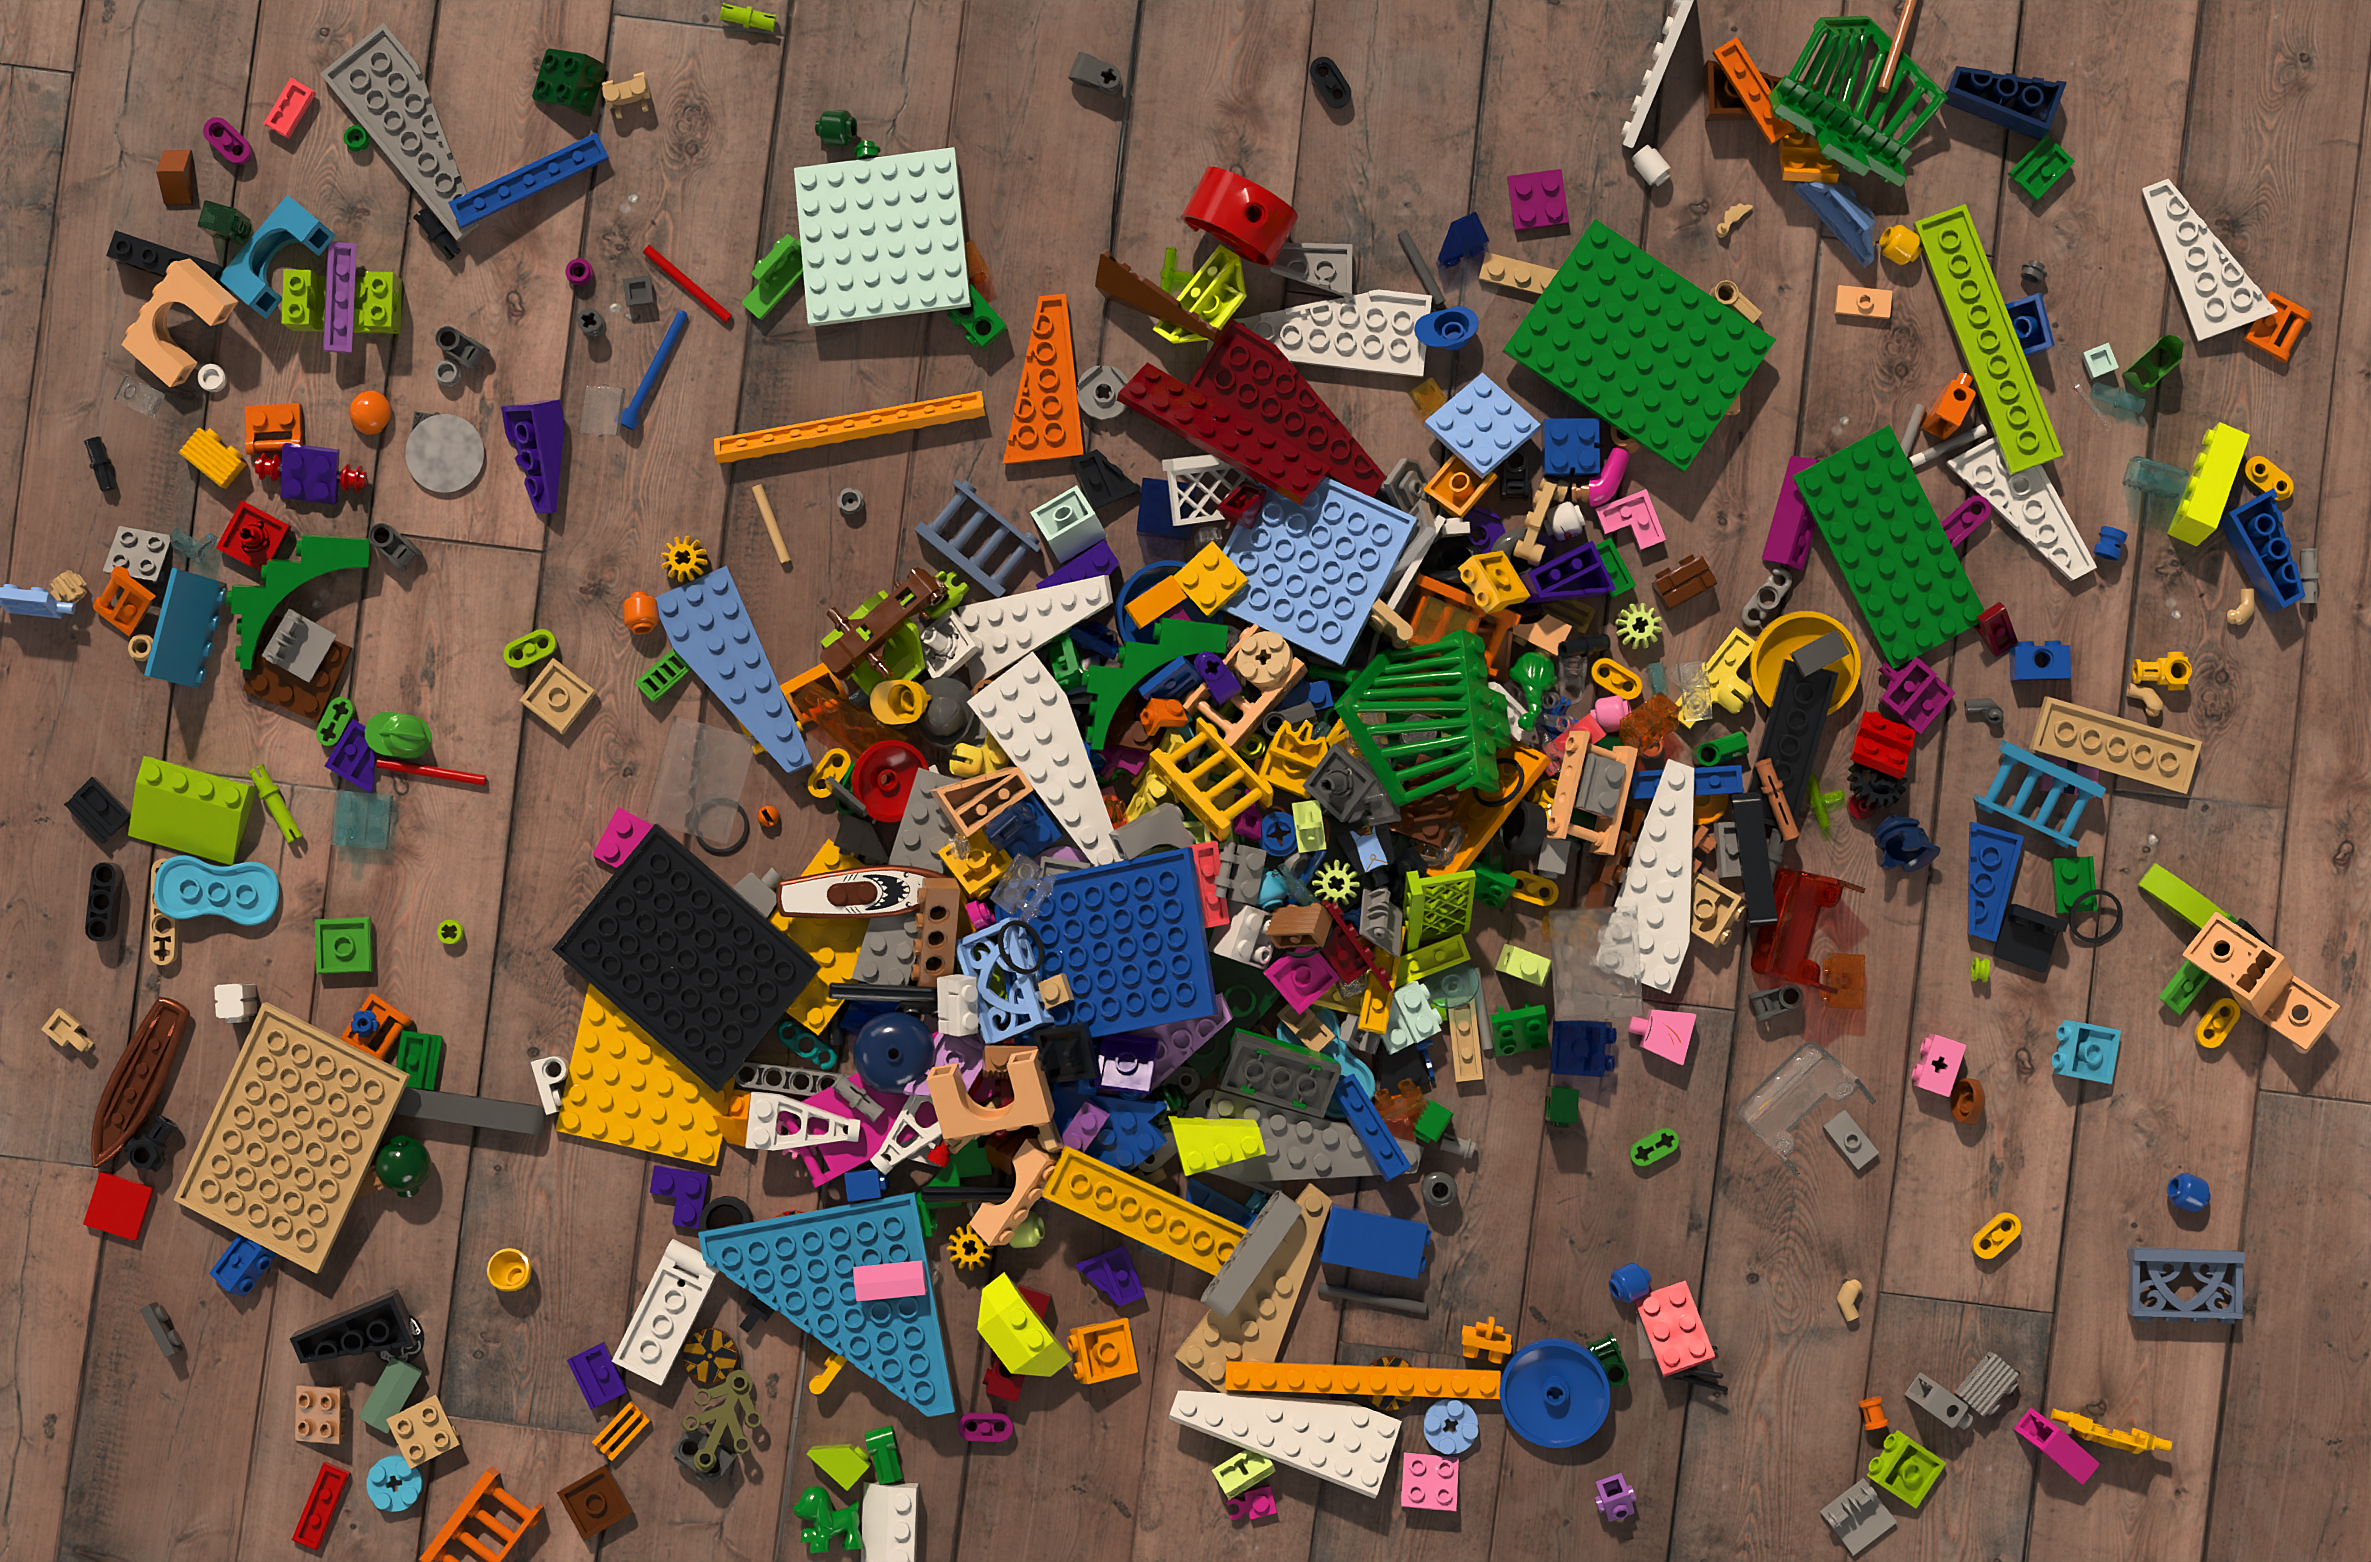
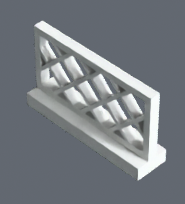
(1199, 465)
(1405, 584)

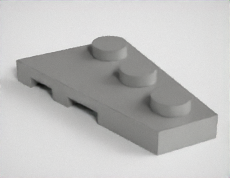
(1317, 265)

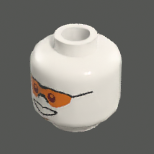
(1564, 521)

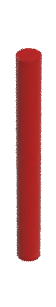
(687, 283)
(430, 771)

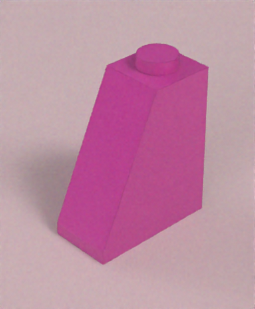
(2056, 1446)

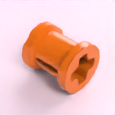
(1873, 1413)

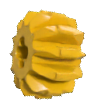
(684, 549)
(961, 1249)

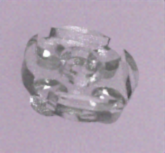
(1452, 844)

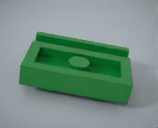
(2041, 168)
(2072, 879)
(419, 1057)

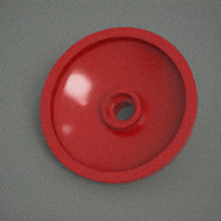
(900, 764)

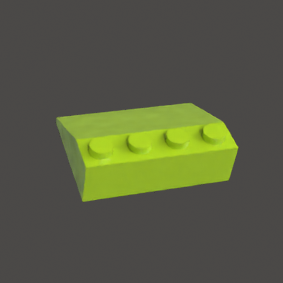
(190, 810)

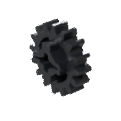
(1883, 792)

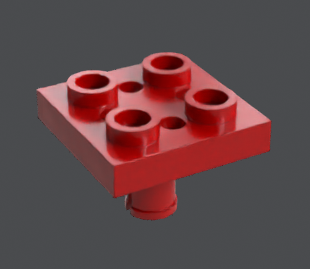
(244, 532)

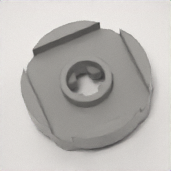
(1087, 392)

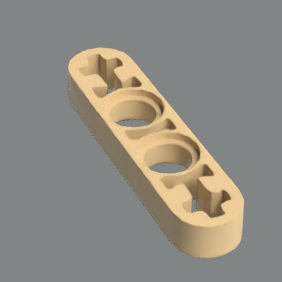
(155, 916)

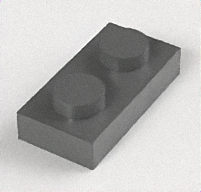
(166, 1338)

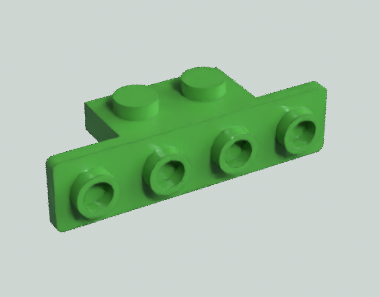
(775, 276)

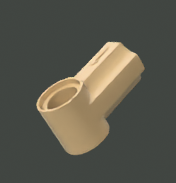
(1736, 301)

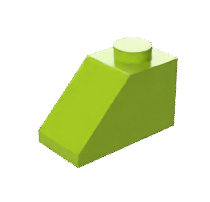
(841, 1462)

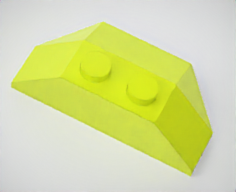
(1211, 294)
(1018, 1331)

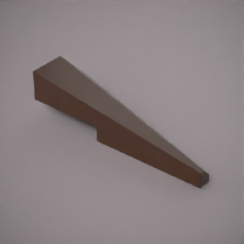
(1132, 290)

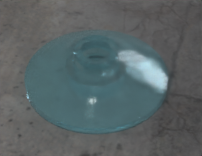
(1458, 976)

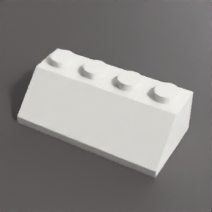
(889, 1522)

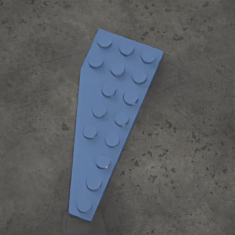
(721, 645)

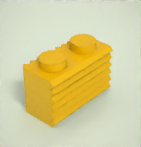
(212, 457)

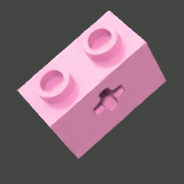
(1947, 1053)

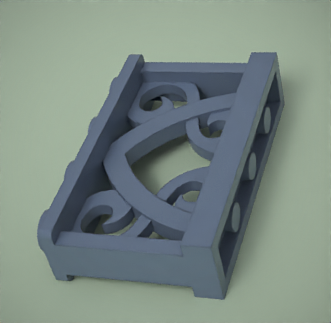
(2217, 1262)

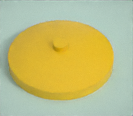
(1792, 633)

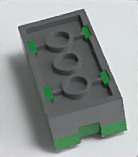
(1278, 1072)

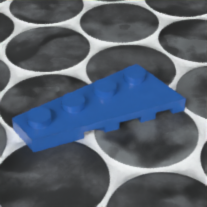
(1990, 876)

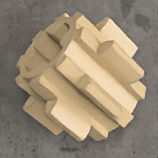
(68, 587)

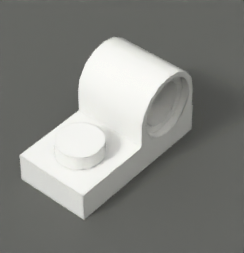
(550, 1096)

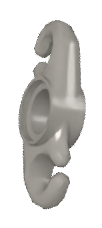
(1755, 603)

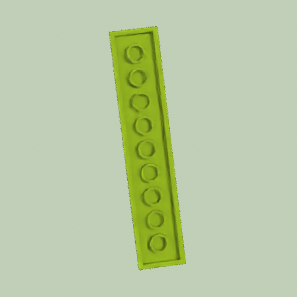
(1988, 339)

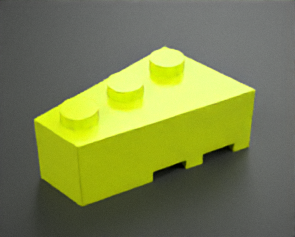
(1214, 1142)

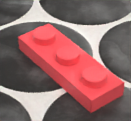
(1207, 867)

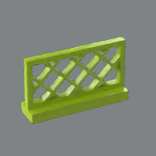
(1417, 906)

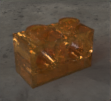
(1649, 723)

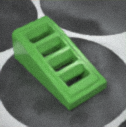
(658, 667)

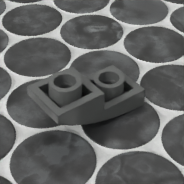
(1819, 653)

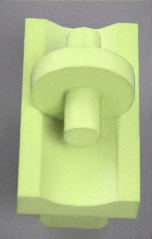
(1309, 826)

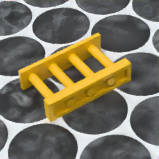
(1201, 802)

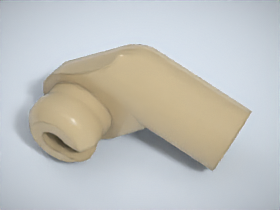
(2245, 609)
(2148, 695)
(1847, 1297)

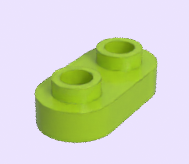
(530, 647)

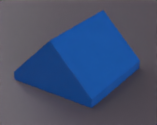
(2031, 324)

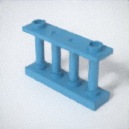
(2036, 768)

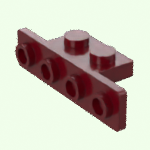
(1347, 954)

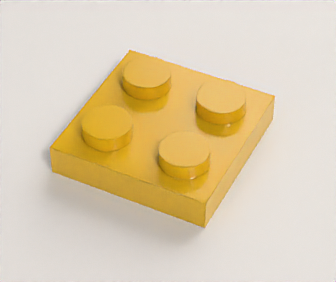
(1211, 579)

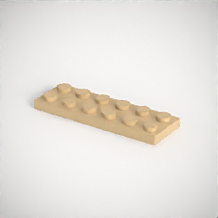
(2115, 745)

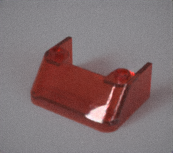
(1784, 947)

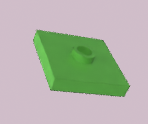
(343, 945)

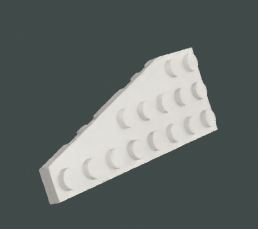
(1662, 878)
(1313, 1435)

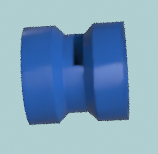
(2110, 543)

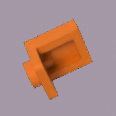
(1162, 713)

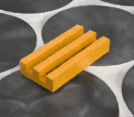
(605, 1448)

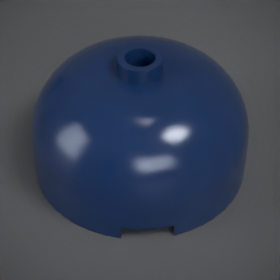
(900, 1032)

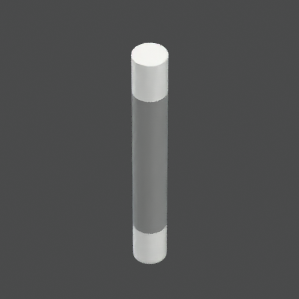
(1947, 446)

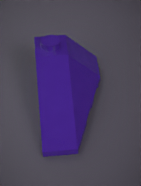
(538, 438)

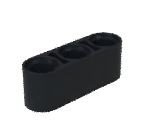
(113, 891)

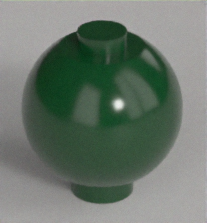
(403, 1165)

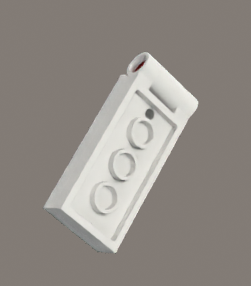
(666, 1313)

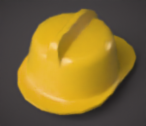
(898, 701)

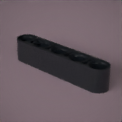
(1754, 859)

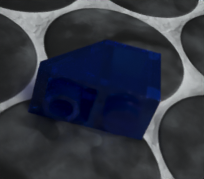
(1463, 238)

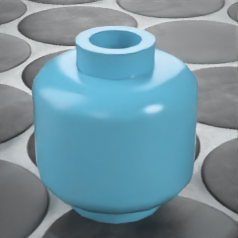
(1270, 892)

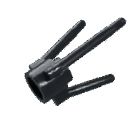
(1684, 1375)

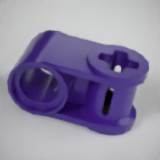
(1218, 680)

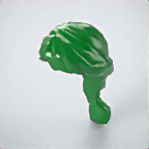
(1535, 675)

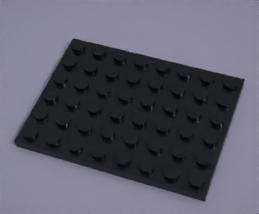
(687, 958)

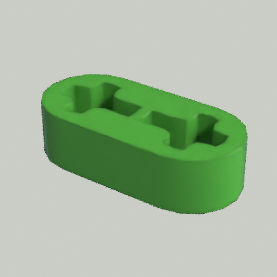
(330, 718)
(1650, 1141)

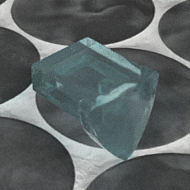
(190, 547)

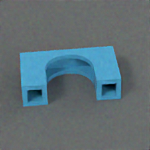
(248, 269)

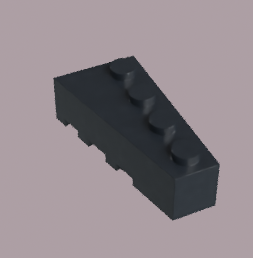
(362, 1329)

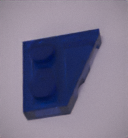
(1096, 637)

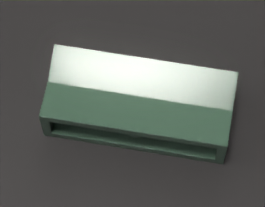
(390, 1393)

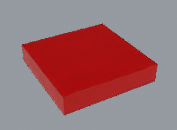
(118, 1206)

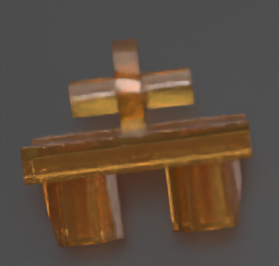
(1400, 1105)

